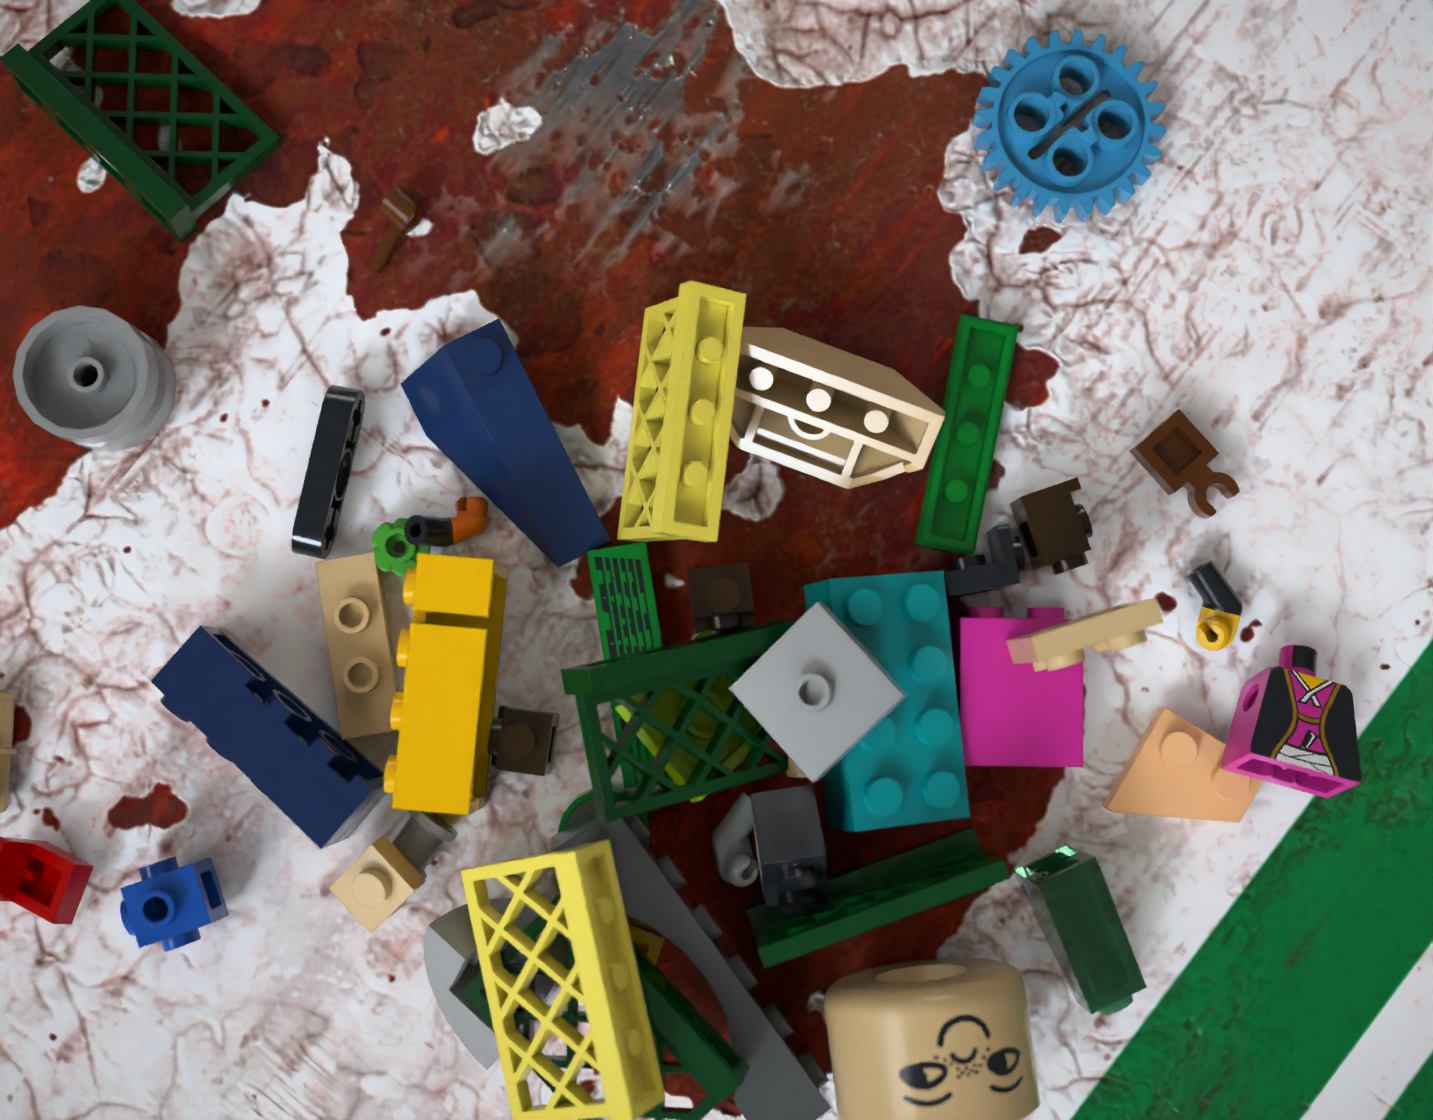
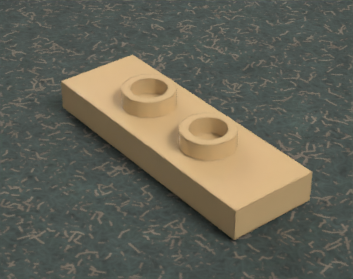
(358, 643)

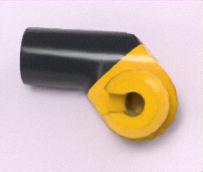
(1219, 610)

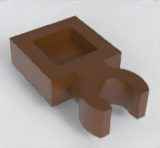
(1179, 457)

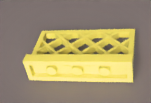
(695, 411)
(601, 979)

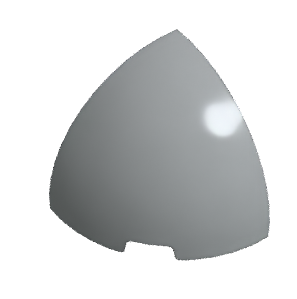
(454, 962)

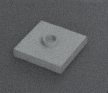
(818, 691)

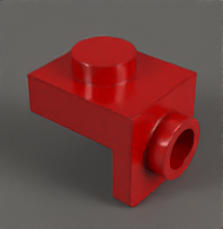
(42, 878)

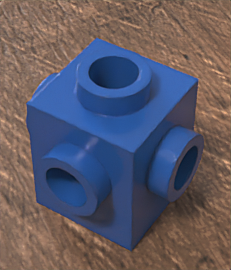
(172, 903)

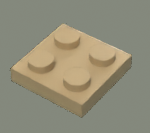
(1103, 630)

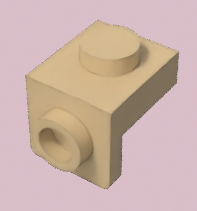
(377, 884)

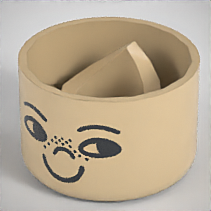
(932, 1042)

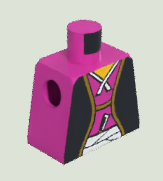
(1295, 728)

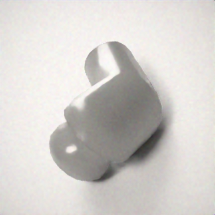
(732, 844)

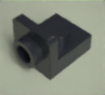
(972, 574)

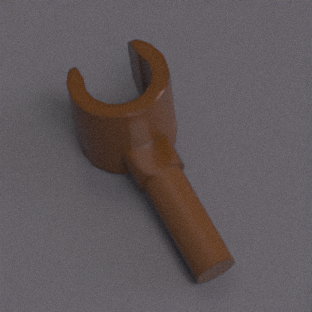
(405, 217)

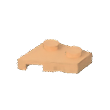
(1180, 775)

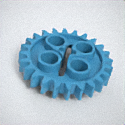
(1033, 88)

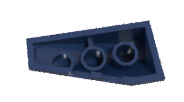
(495, 429)

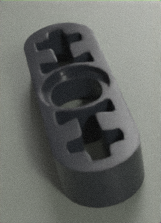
(328, 472)

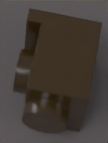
(1054, 527)
(721, 597)
(523, 740)

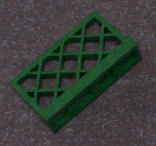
(107, 144)
(649, 674)
(880, 895)
(671, 1019)

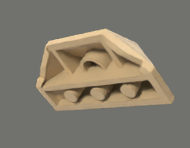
(828, 410)

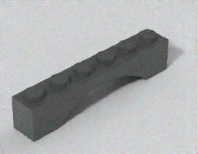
(779, 1079)

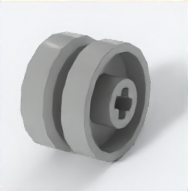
(94, 379)

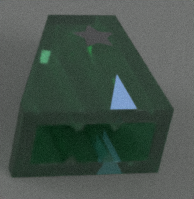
(1082, 928)

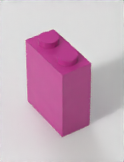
(1008, 708)

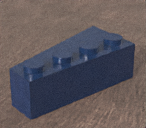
(271, 736)

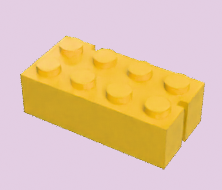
(447, 684)

